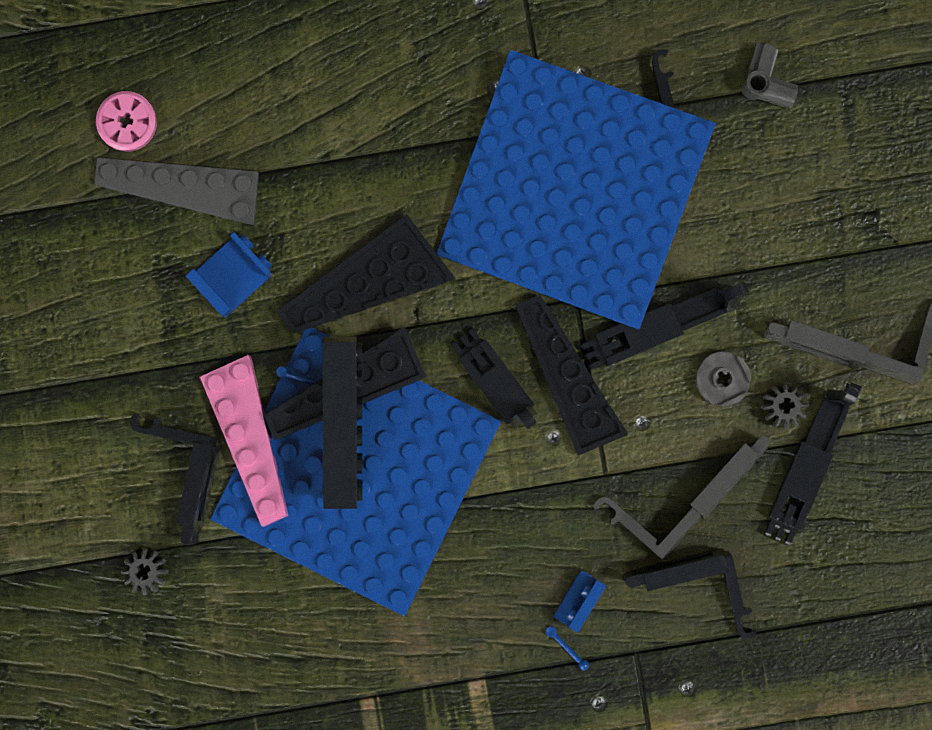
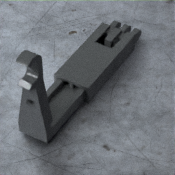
(852, 353)
(701, 506)

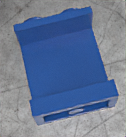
(231, 275)

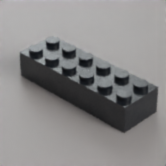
(340, 426)

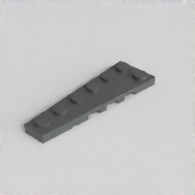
(202, 189)

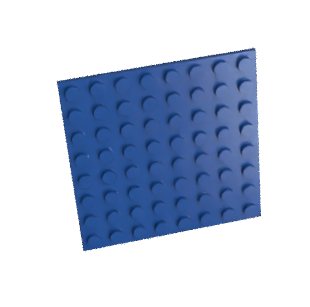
(575, 189)
(415, 472)

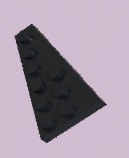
(381, 271)

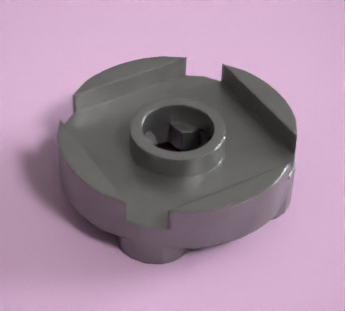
(737, 384)

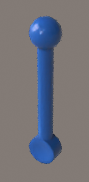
(282, 372)
(551, 632)

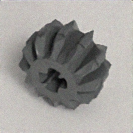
(790, 413)
(135, 568)

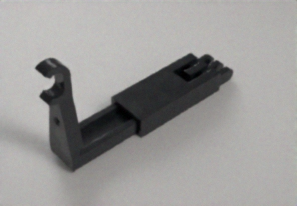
(662, 325)
(810, 463)

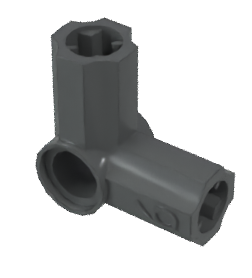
(772, 89)

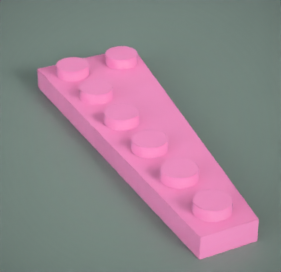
(242, 420)

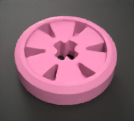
(119, 106)

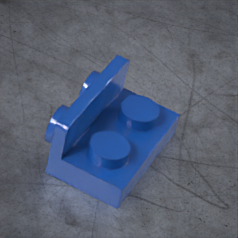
(579, 601)

